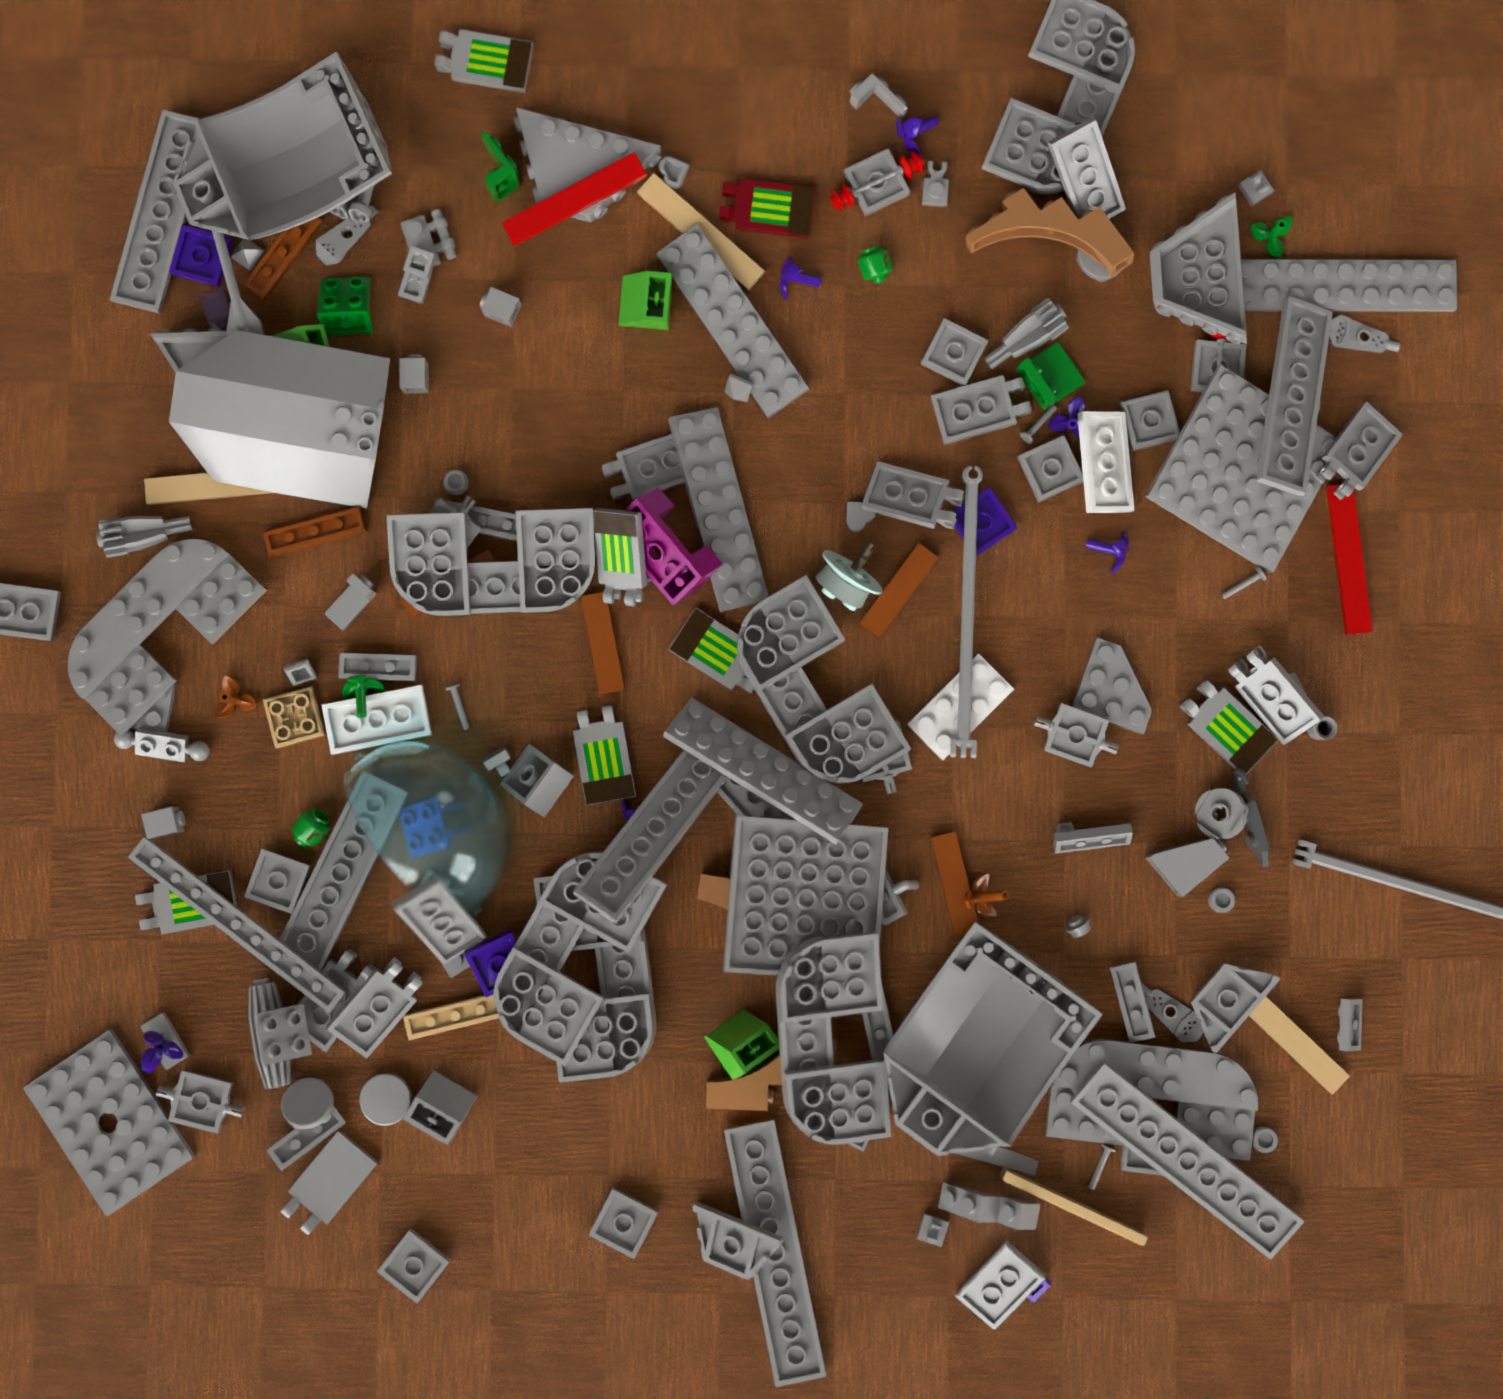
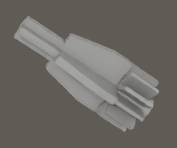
(1031, 332)
(137, 532)

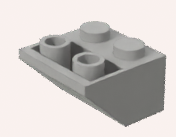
(440, 1107)

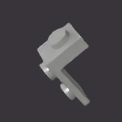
(862, 91)
(351, 601)

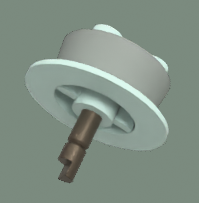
(847, 578)

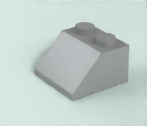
(536, 780)

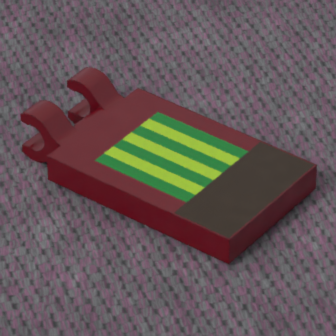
(769, 207)

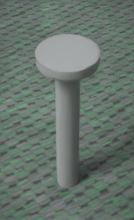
(1027, 436)
(1260, 574)
(459, 706)
(1101, 1164)

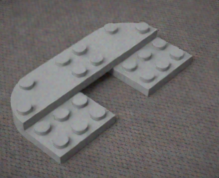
(1099, 52)
(436, 578)
(107, 655)
(831, 743)
(818, 983)
(530, 991)
(626, 1018)
(1209, 1090)

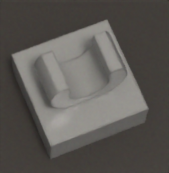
(1256, 188)
(498, 759)
(932, 1229)

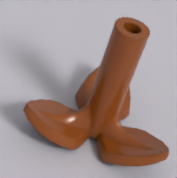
(230, 697)
(982, 899)

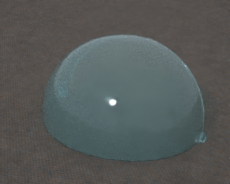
(431, 818)

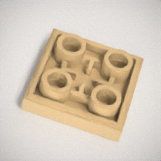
(294, 717)

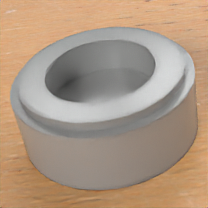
(1221, 899)
(1264, 1139)

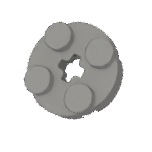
(1207, 815)

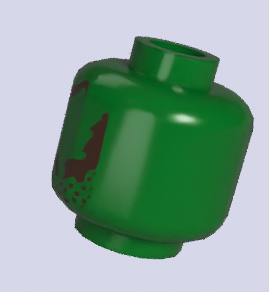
(875, 264)
(311, 827)

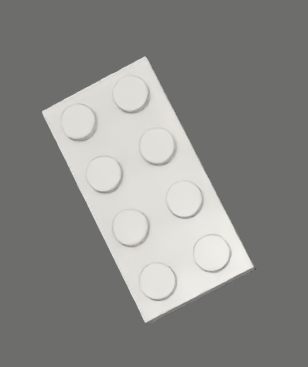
(1105, 462)
(939, 718)
(389, 719)

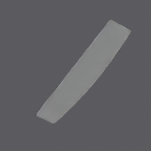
(1005, 1158)

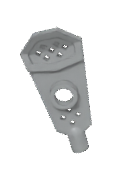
(338, 243)
(1351, 338)
(1178, 1020)

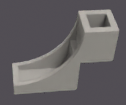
(989, 1207)

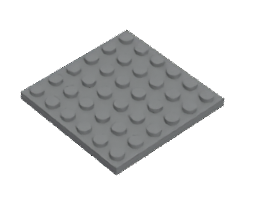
(1215, 468)
(799, 887)

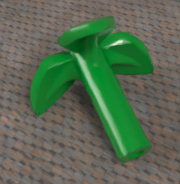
(1279, 228)
(358, 686)

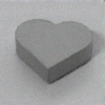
(673, 171)
(857, 517)

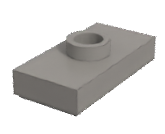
(163, 1026)

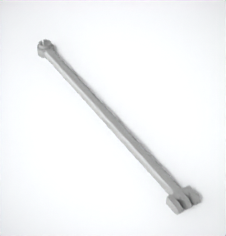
(967, 617)
(1420, 888)

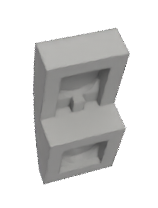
(417, 275)

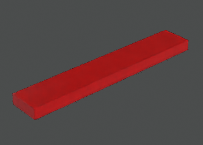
(574, 199)
(1349, 563)

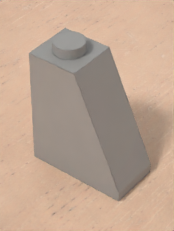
(1188, 863)

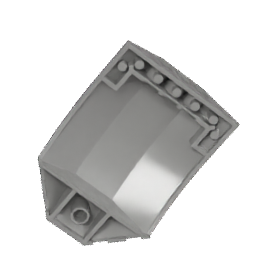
(248, 180)
(283, 416)
(981, 1049)

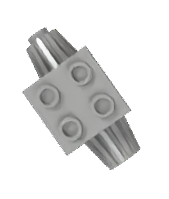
(276, 1033)

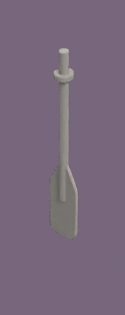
(240, 315)

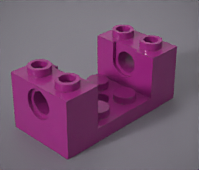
(676, 571)

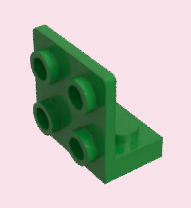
(500, 180)
(345, 305)
(1050, 376)

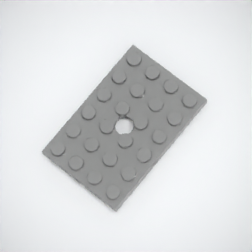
(103, 1081)

